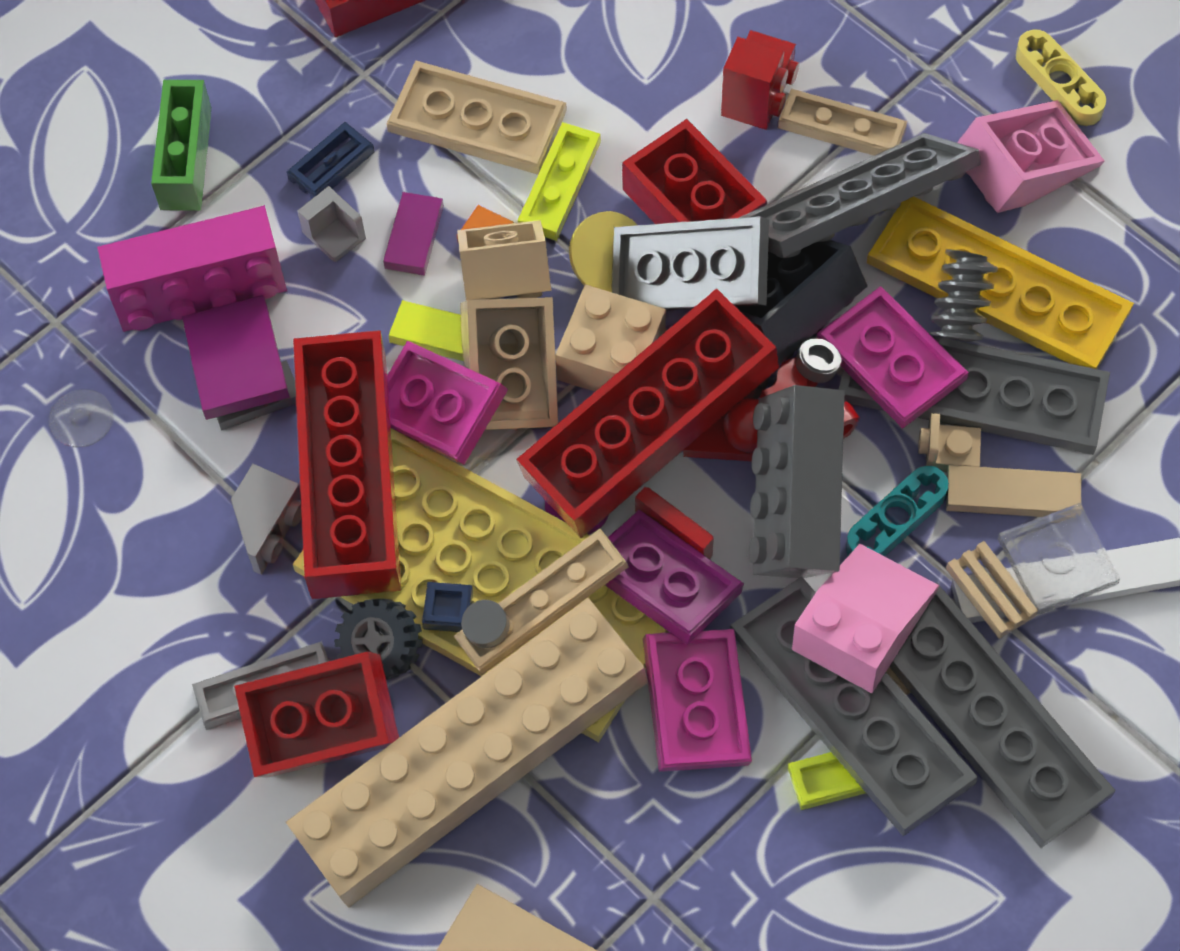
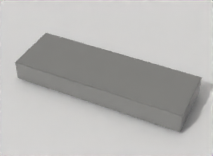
(217, 694)

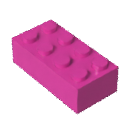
(191, 268)

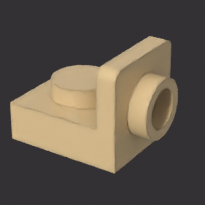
(949, 444)

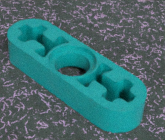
(902, 497)

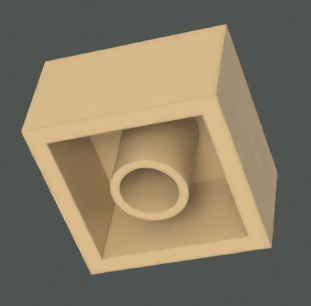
(504, 261)
(605, 337)

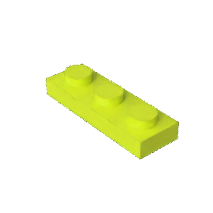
(560, 178)

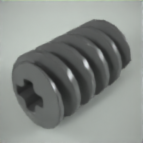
(963, 296)

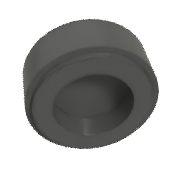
(818, 360)
(485, 623)

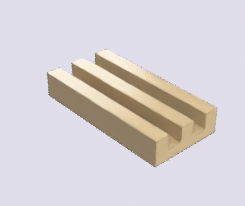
(1005, 580)

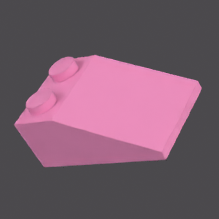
(1028, 154)
(862, 617)

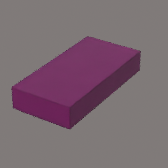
(413, 233)

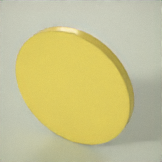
(593, 248)

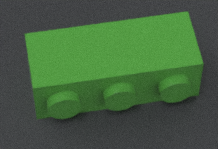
(181, 145)

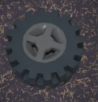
(362, 633)

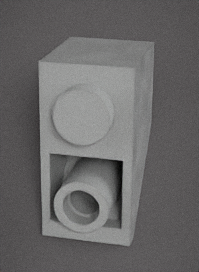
(265, 511)

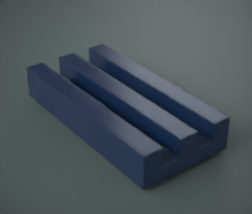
(336, 165)

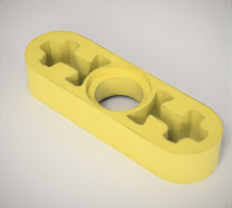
(1058, 60)

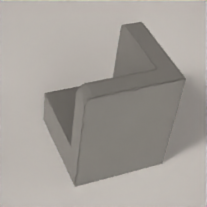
(331, 224)

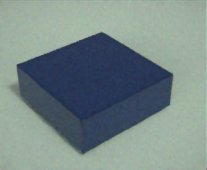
(445, 606)

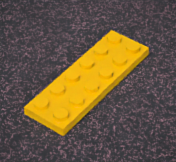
(1029, 294)

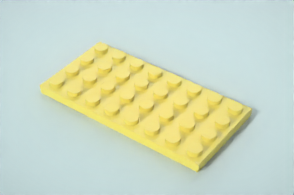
(482, 536)

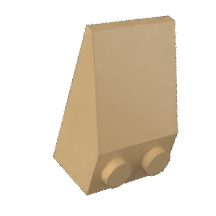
(515, 347)

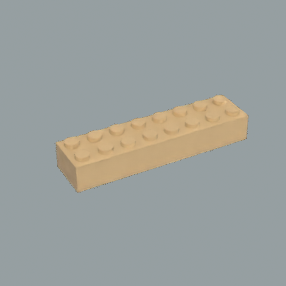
(467, 752)

